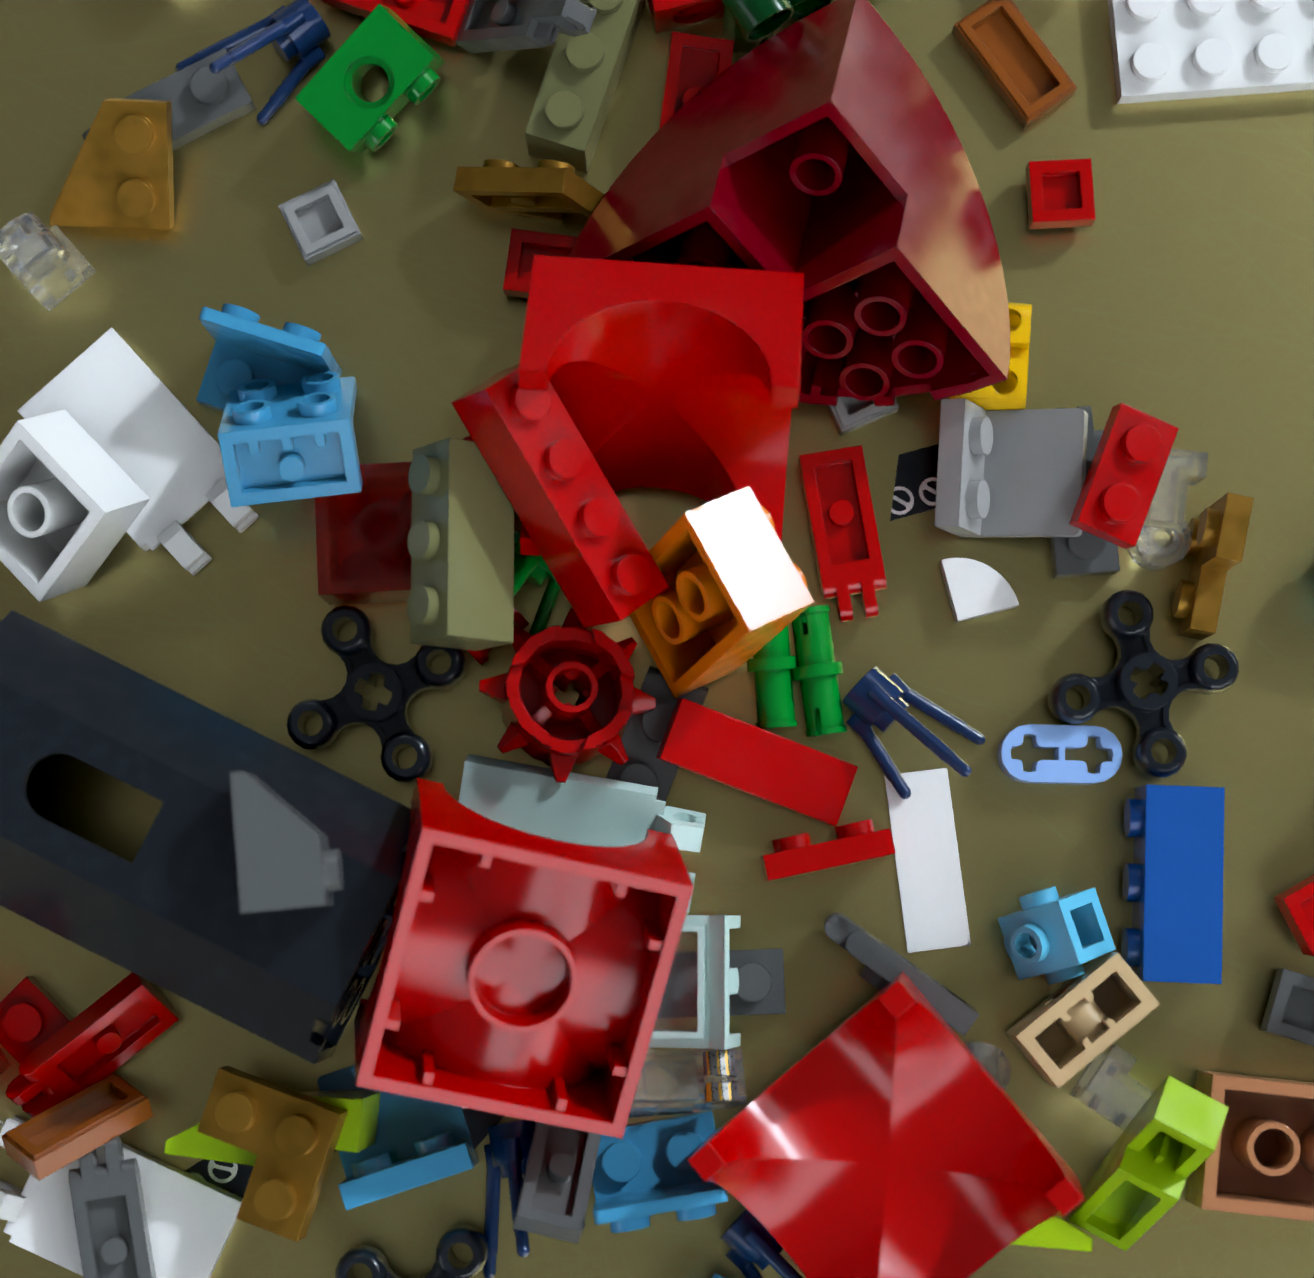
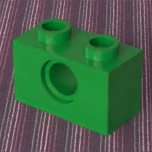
(336, 90)

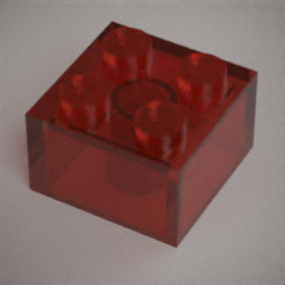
(366, 539)

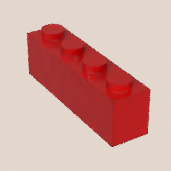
(561, 497)

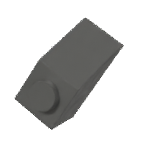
(279, 852)

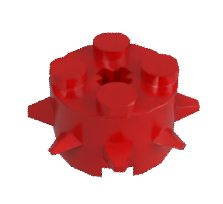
(560, 731)

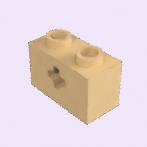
(1082, 1018)

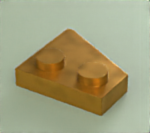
(122, 170)

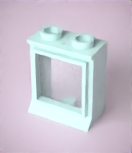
(699, 987)

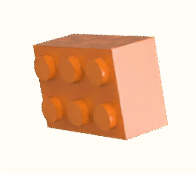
(724, 594)

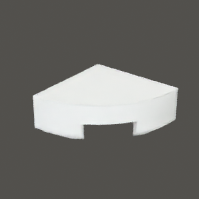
(975, 589)

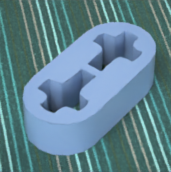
(1060, 739)

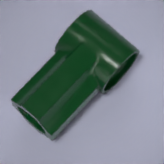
(753, 21)

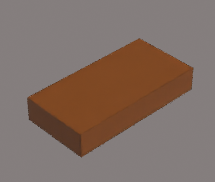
(1014, 60)
(76, 1126)

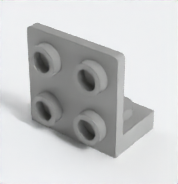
(1009, 470)

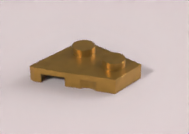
(527, 191)

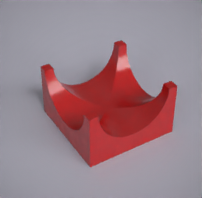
(670, 371)
(521, 969)
(889, 1152)

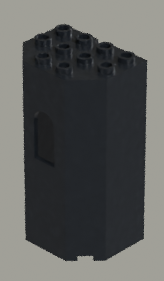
(178, 903)

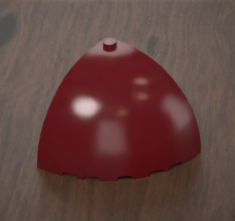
(837, 168)

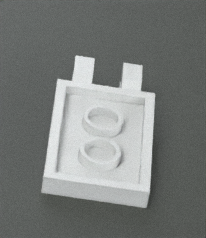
(150, 439)
(184, 1215)

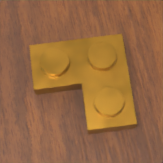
(1215, 548)
(291, 1141)

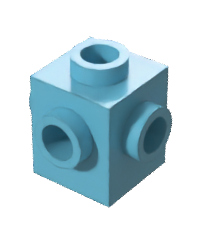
(1055, 934)

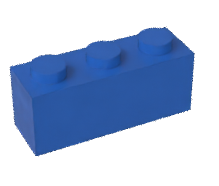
(1175, 883)

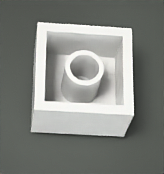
(60, 504)

